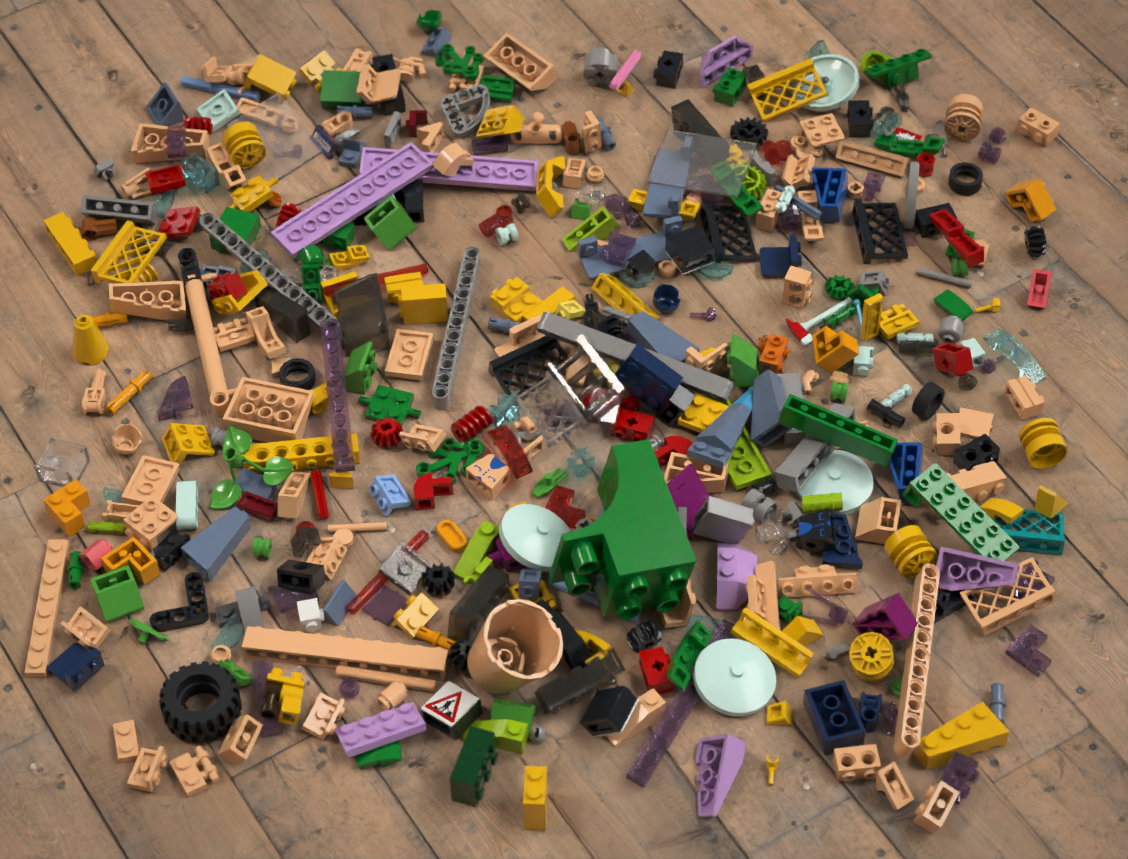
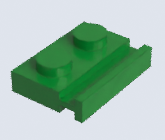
(499, 88)

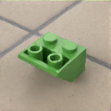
(390, 223)
(744, 362)
(360, 369)
(117, 593)

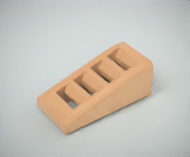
(573, 175)

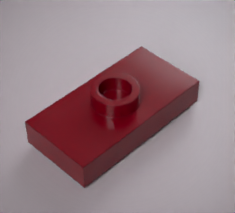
(258, 506)

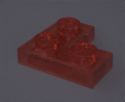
(560, 505)

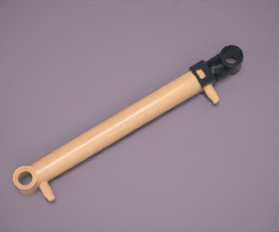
(204, 330)

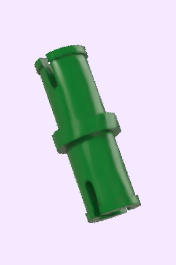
(75, 570)

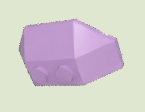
(728, 54)
(733, 567)

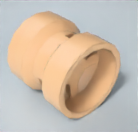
(237, 76)

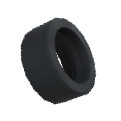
(965, 169)
(298, 365)
(928, 400)

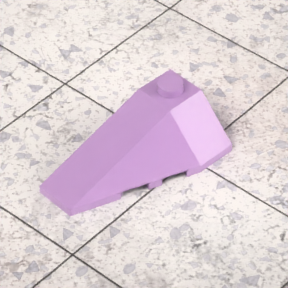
(969, 571)
(718, 764)

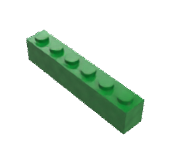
(838, 430)

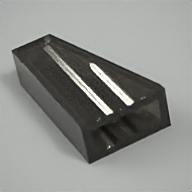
(285, 313)

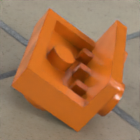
(775, 353)

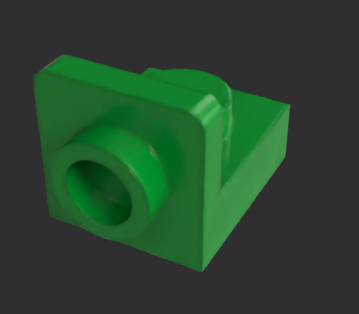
(862, 293)
(788, 609)

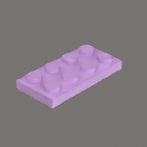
(380, 729)

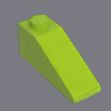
(597, 225)
(477, 549)
(509, 734)

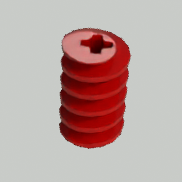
(472, 422)

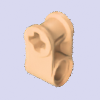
(339, 124)

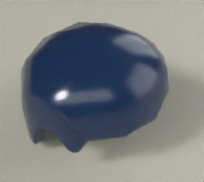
(666, 298)

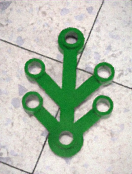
(469, 72)
(452, 457)

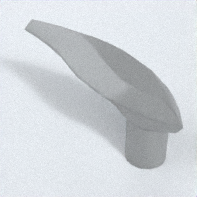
(346, 135)
(525, 435)
(837, 651)

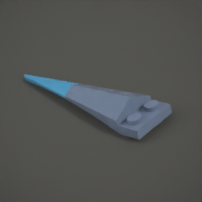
(720, 438)

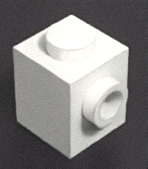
(310, 615)

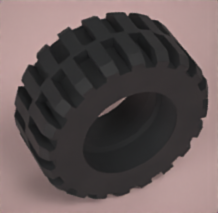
(196, 680)

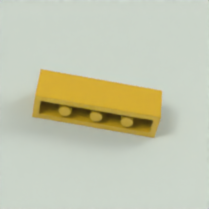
(70, 243)

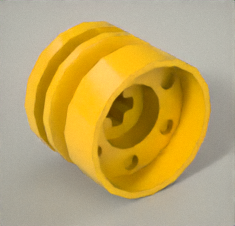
(244, 145)
(1043, 443)
(910, 550)
(868, 668)

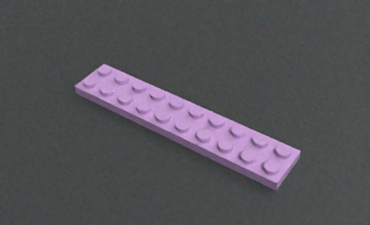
(484, 172)
(352, 199)

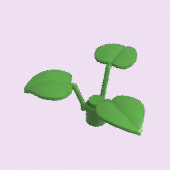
(235, 444)

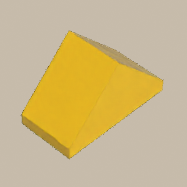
(1049, 502)
(803, 630)

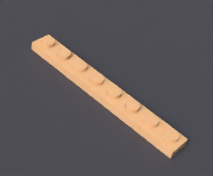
(47, 608)

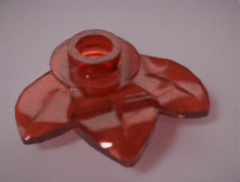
(777, 151)

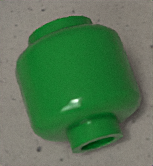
(312, 255)

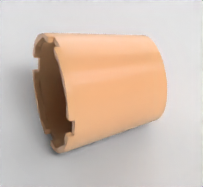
(514, 647)

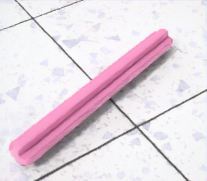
(625, 70)

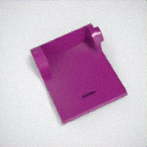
(688, 492)

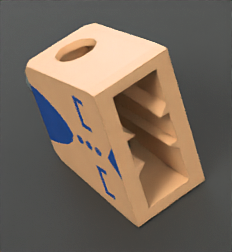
(489, 475)

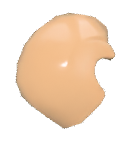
(126, 439)

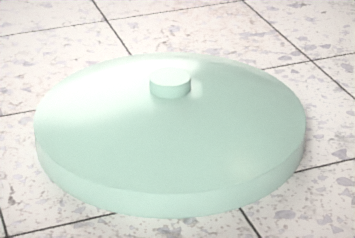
(839, 79)
(843, 474)
(532, 535)
(734, 677)

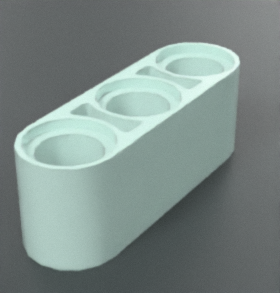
(187, 505)

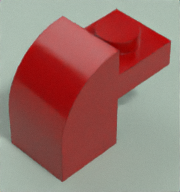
(672, 444)
(428, 487)

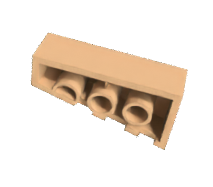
(149, 299)

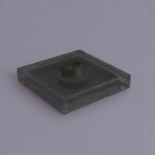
(404, 568)

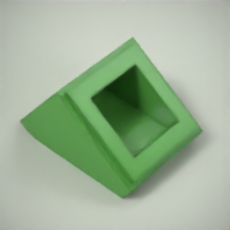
(580, 210)

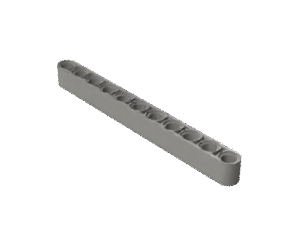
(265, 269)
(456, 328)
(618, 350)

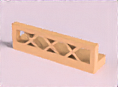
(872, 158)

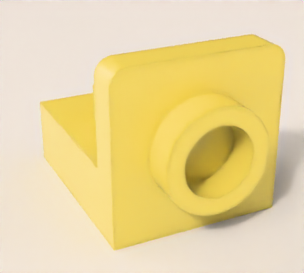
(570, 310)

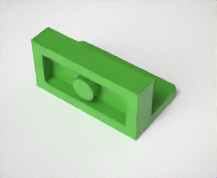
(513, 711)

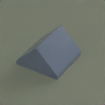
(165, 107)

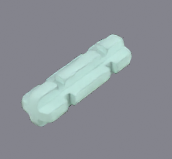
(785, 199)
(928, 337)
(897, 396)

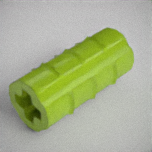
(815, 503)

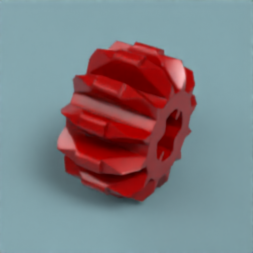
(198, 123)
(287, 212)
(386, 432)

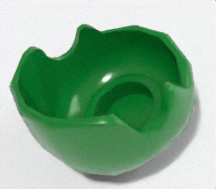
(431, 20)

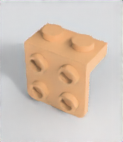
(377, 87)
(821, 130)
(714, 362)
(149, 522)
(681, 615)

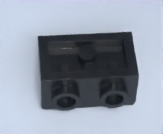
(169, 549)

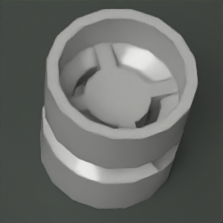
(762, 507)

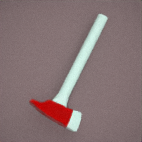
(801, 332)

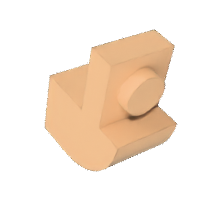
(451, 159)

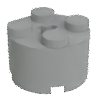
(600, 67)

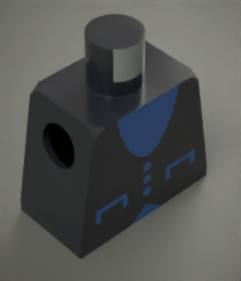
(815, 531)

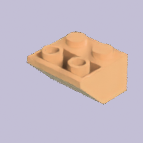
(878, 520)

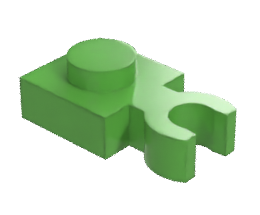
(241, 676)

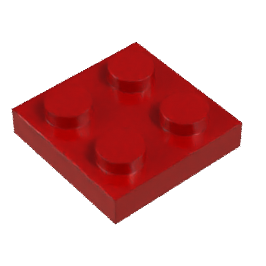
(165, 179)
(179, 222)

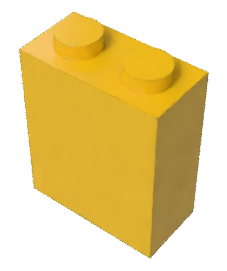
(423, 304)
(535, 798)

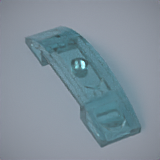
(1017, 354)

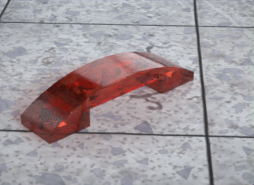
(511, 450)

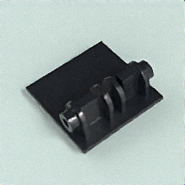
(610, 326)

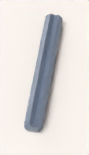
(803, 206)

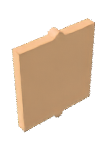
(975, 423)

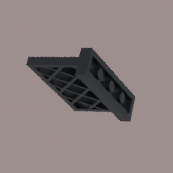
(866, 231)
(714, 234)
(522, 356)

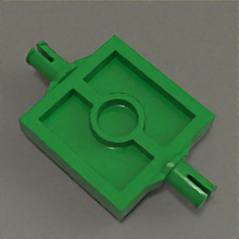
(389, 403)

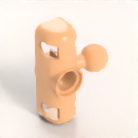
(537, 132)

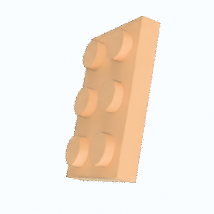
(409, 354)
(150, 479)

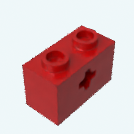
(953, 359)
(632, 426)
(654, 670)

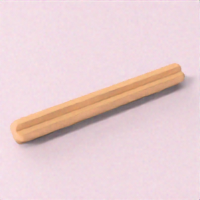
(385, 678)

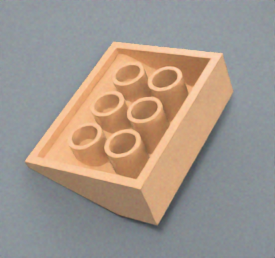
(269, 410)

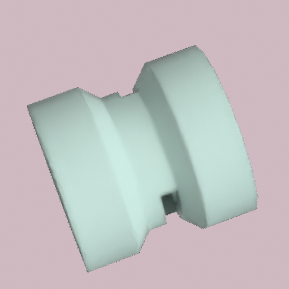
(507, 234)

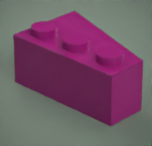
(887, 617)

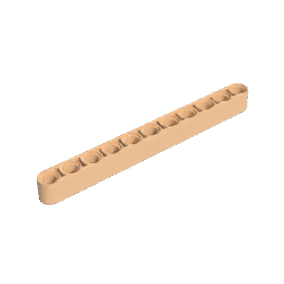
(916, 662)

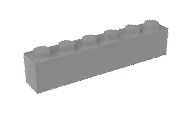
(808, 456)

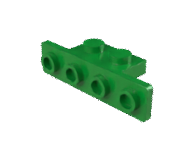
(899, 69)

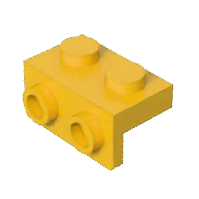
(415, 614)

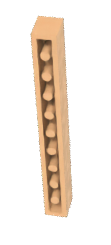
(335, 650)

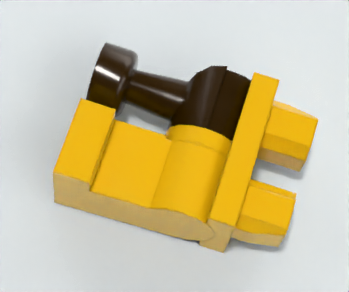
(284, 690)

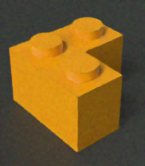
(1033, 198)
(833, 348)
(65, 507)
(134, 554)

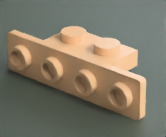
(520, 336)
(821, 579)
(763, 593)

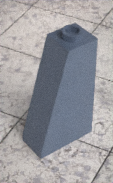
(658, 337)
(766, 409)
(216, 543)

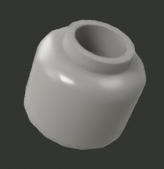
(951, 329)

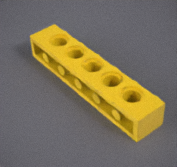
(302, 453)

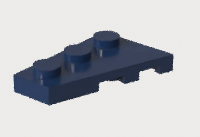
(846, 551)

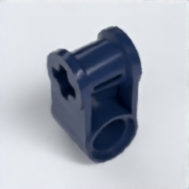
(869, 711)

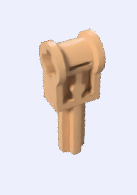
(95, 396)

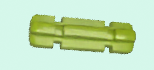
(106, 527)

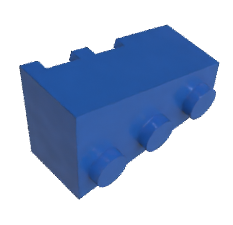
(831, 191)
(905, 466)

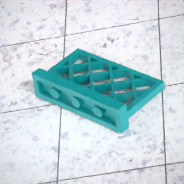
(1037, 542)

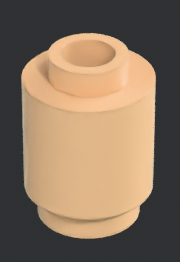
(392, 696)

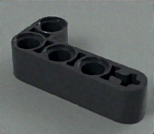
(574, 647)

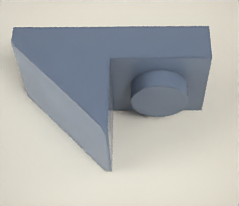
(351, 153)

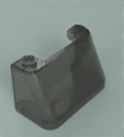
(362, 314)

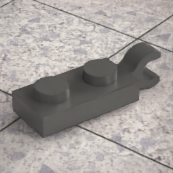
(226, 611)

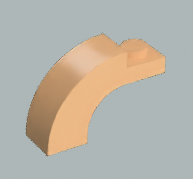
(227, 172)
(265, 334)

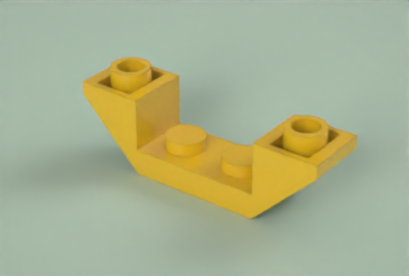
(550, 199)

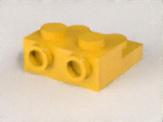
(514, 300)

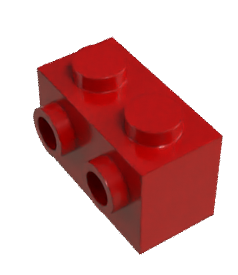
(227, 285)

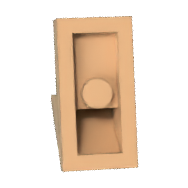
(430, 136)
(893, 784)

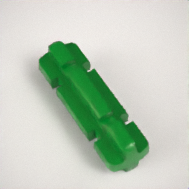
(841, 315)

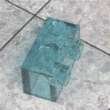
(200, 173)

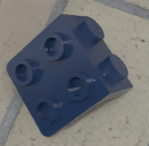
(777, 260)
(76, 665)

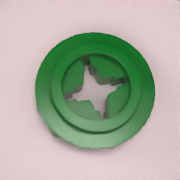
(838, 292)

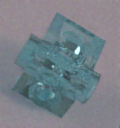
(585, 468)

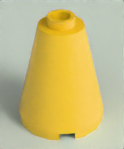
(88, 341)

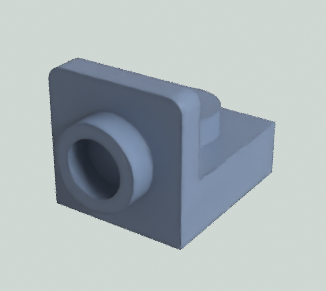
(529, 584)

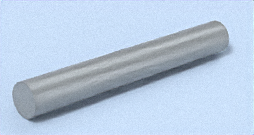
(944, 277)

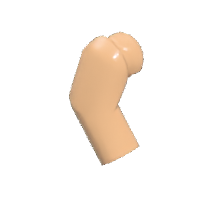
(809, 377)
(523, 424)

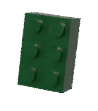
(473, 766)

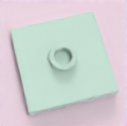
(219, 109)

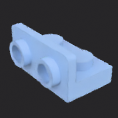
(389, 493)

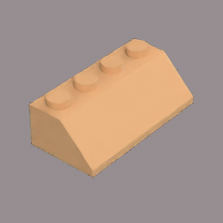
(521, 63)

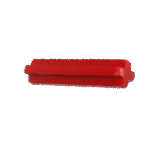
(319, 493)

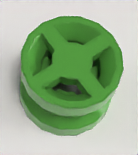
(958, 267)
(839, 391)
(262, 547)

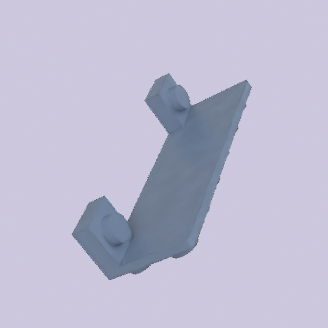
(663, 201)
(653, 244)

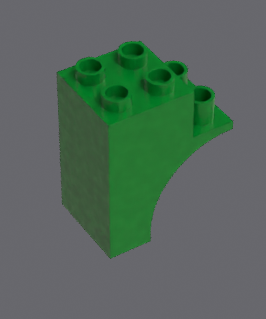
(637, 548)

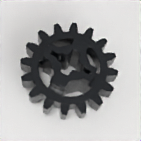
(749, 131)

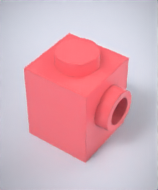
(92, 554)

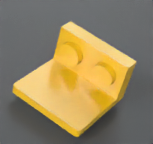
(186, 439)

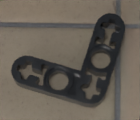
(189, 612)

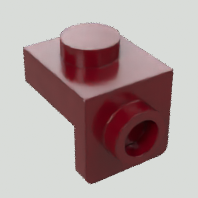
(416, 117)

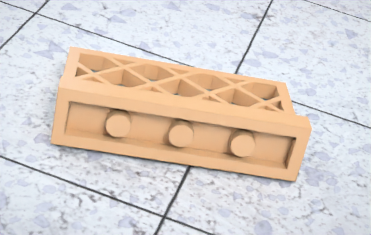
(1018, 608)

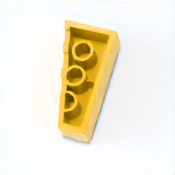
(966, 734)

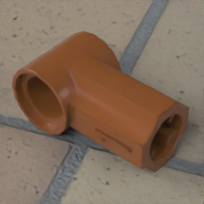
(571, 138)
(93, 228)

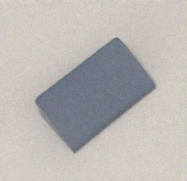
(435, 42)
(254, 483)
(336, 607)

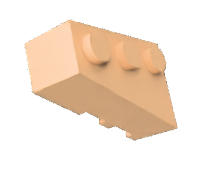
(712, 477)

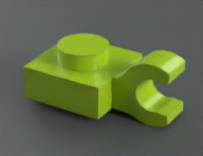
(479, 569)

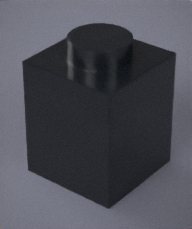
(640, 265)

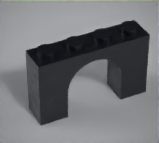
(413, 199)

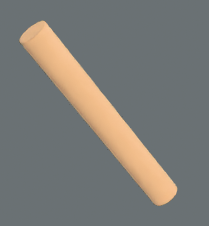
(358, 527)

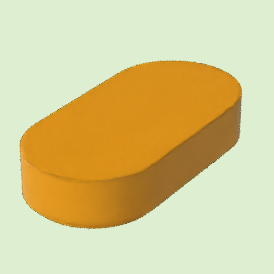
(452, 536)

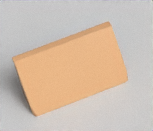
(534, 448)

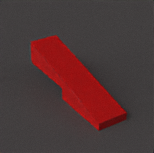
(954, 233)

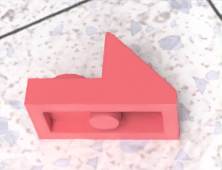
(1039, 288)

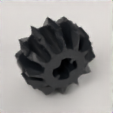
(1035, 241)
(438, 579)
(644, 636)
(459, 653)

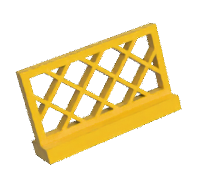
(782, 80)
(116, 251)

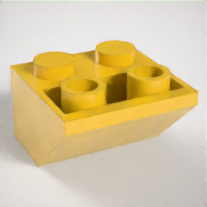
(500, 121)

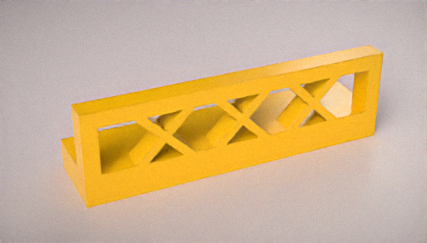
(619, 296)
(772, 643)

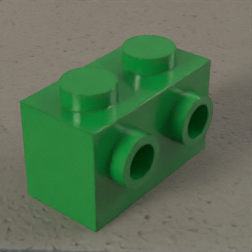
(730, 87)

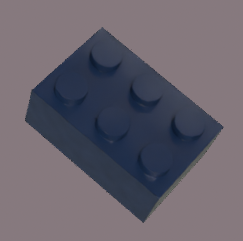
(648, 377)
(834, 716)

